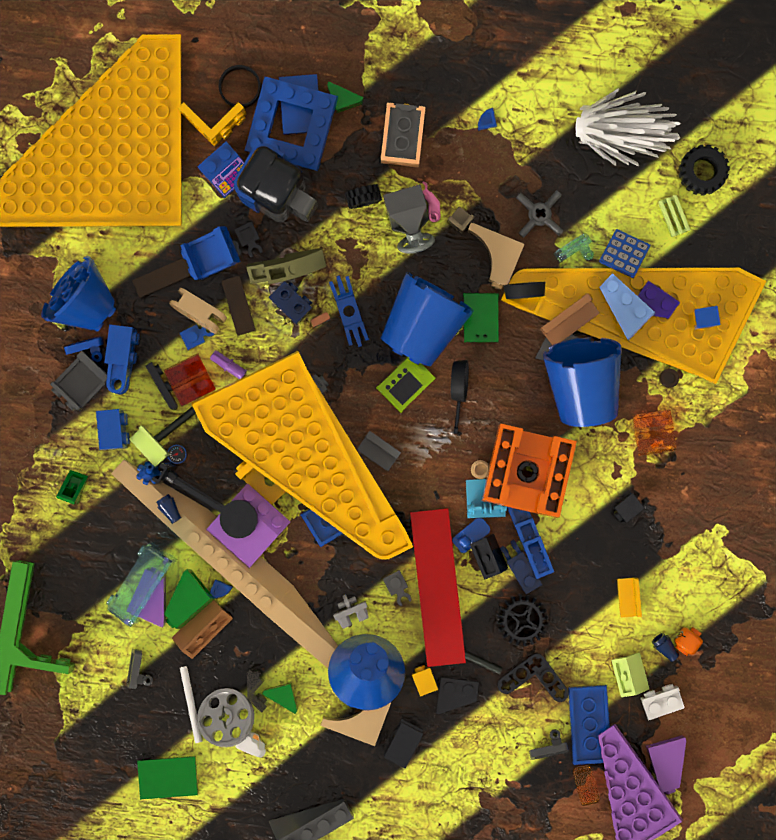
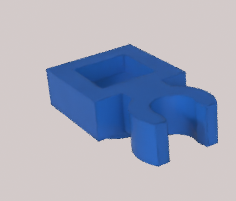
(194, 336)

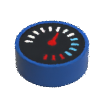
(177, 454)

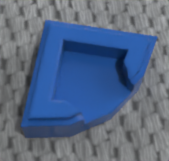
(487, 120)
(220, 589)

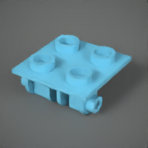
(476, 507)

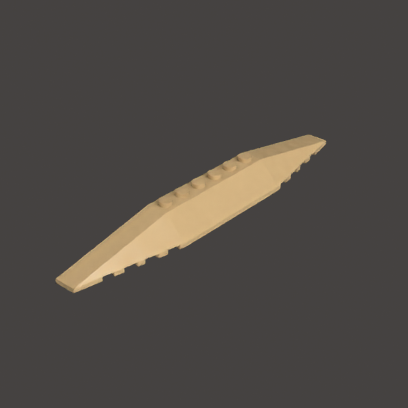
(259, 583)

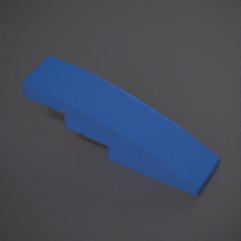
(531, 542)

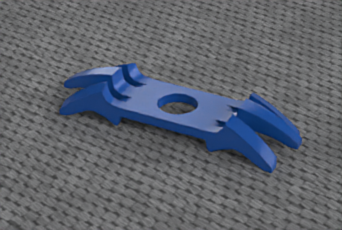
(348, 299)

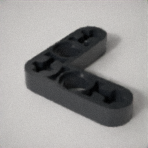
(539, 672)

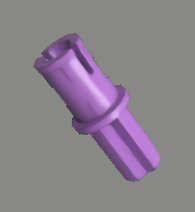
(227, 364)

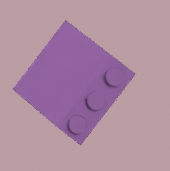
(269, 527)

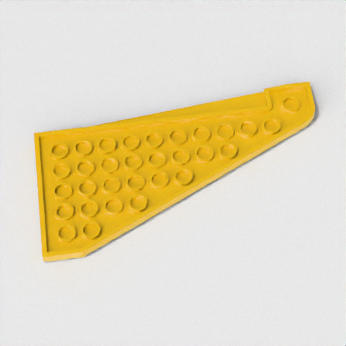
(662, 339)
(294, 439)

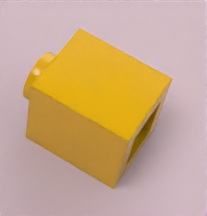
(424, 680)

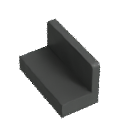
(378, 451)

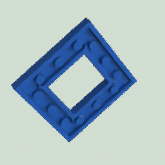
(323, 109)

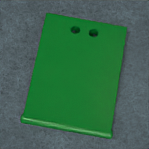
(484, 322)

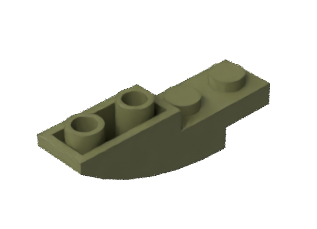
(286, 268)

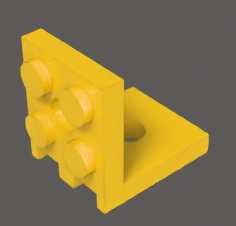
(222, 129)
(257, 482)

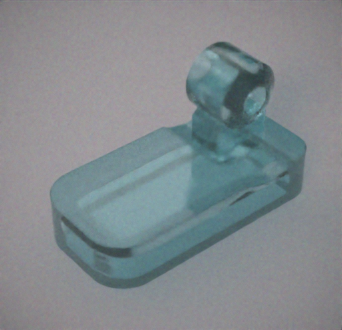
(578, 244)

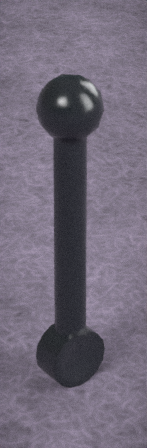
(457, 417)

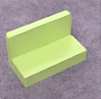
(149, 446)
(630, 675)

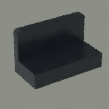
(489, 556)

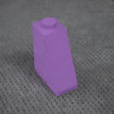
(156, 606)
(667, 762)

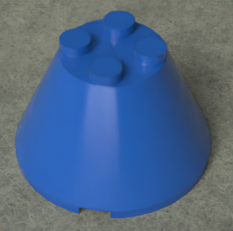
(80, 298)
(366, 672)

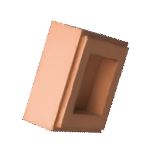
(321, 319)

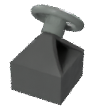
(408, 215)

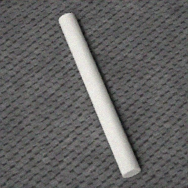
(190, 703)

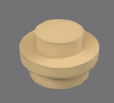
(479, 469)

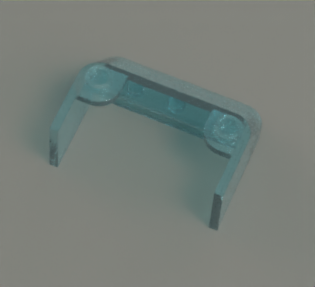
(140, 584)

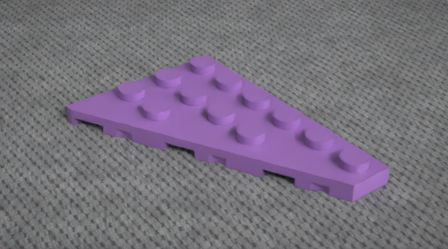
(635, 797)

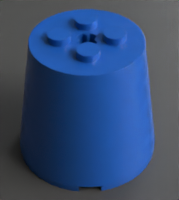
(423, 320)
(585, 380)

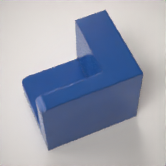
(707, 317)

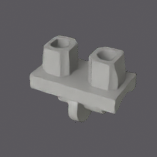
(359, 609)

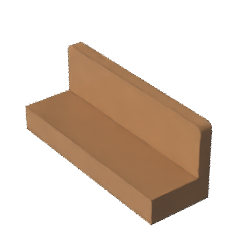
(570, 320)
(201, 629)

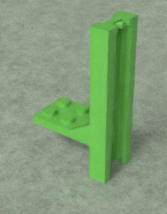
(12, 651)

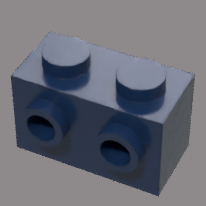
(290, 302)

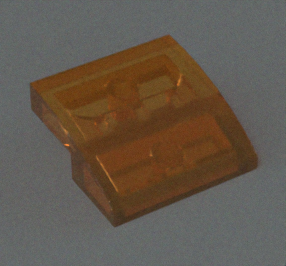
(654, 432)

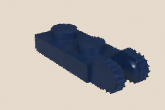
(521, 569)

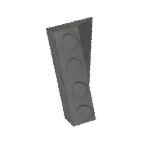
(312, 822)

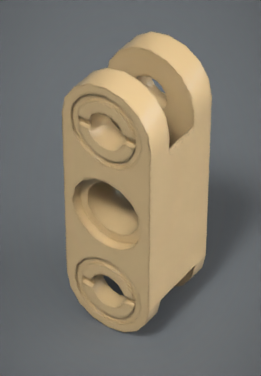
(198, 310)

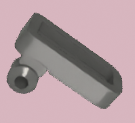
(133, 673)
(555, 749)

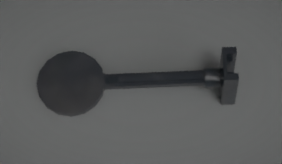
(236, 517)

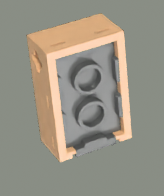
(402, 135)

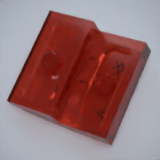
(189, 379)

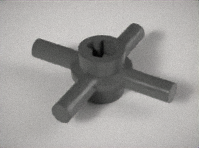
(545, 207)

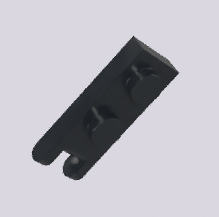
(164, 387)

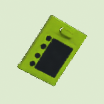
(405, 384)

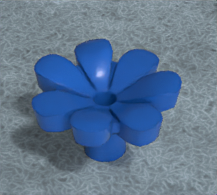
(147, 472)

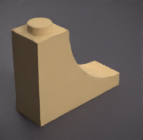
(502, 251)
(360, 726)

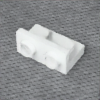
(662, 702)

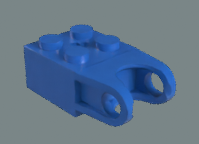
(120, 356)

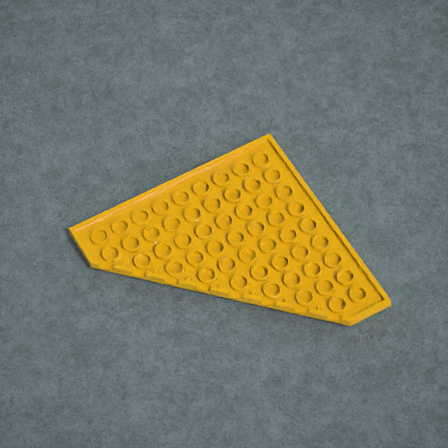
(111, 153)

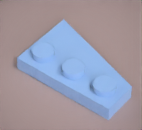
(626, 306)

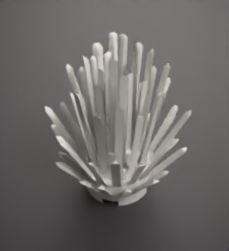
(624, 127)

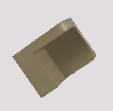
(460, 219)

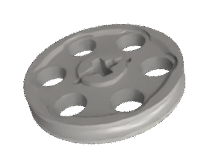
(232, 722)

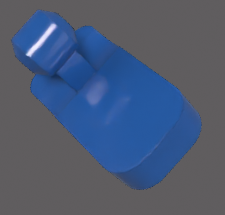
(92, 344)
(473, 532)

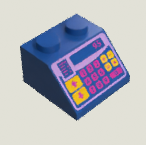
(222, 168)

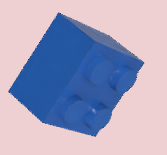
(112, 429)

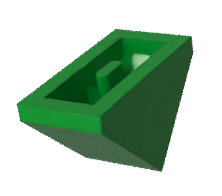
(346, 98)
(72, 487)
(283, 696)

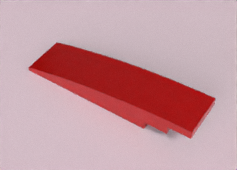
(437, 587)

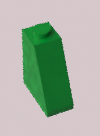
(187, 601)

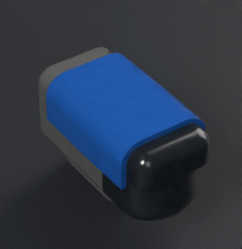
(273, 185)

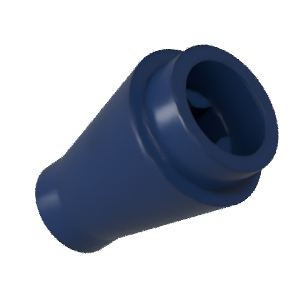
(168, 508)
(665, 646)

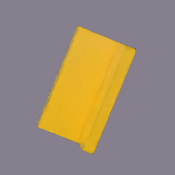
(629, 597)

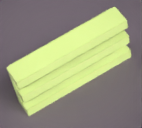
(668, 200)

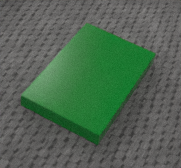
(167, 777)

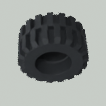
(715, 158)

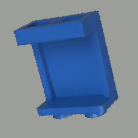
(210, 253)

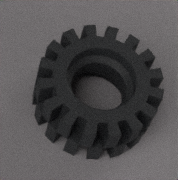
(363, 196)

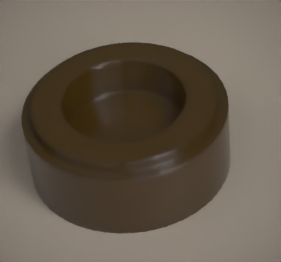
(669, 378)

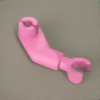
(433, 204)

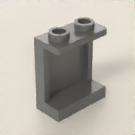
(80, 382)

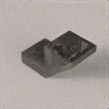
(254, 680)

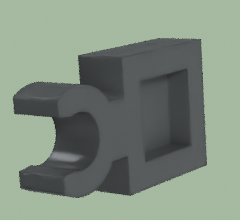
(396, 584)

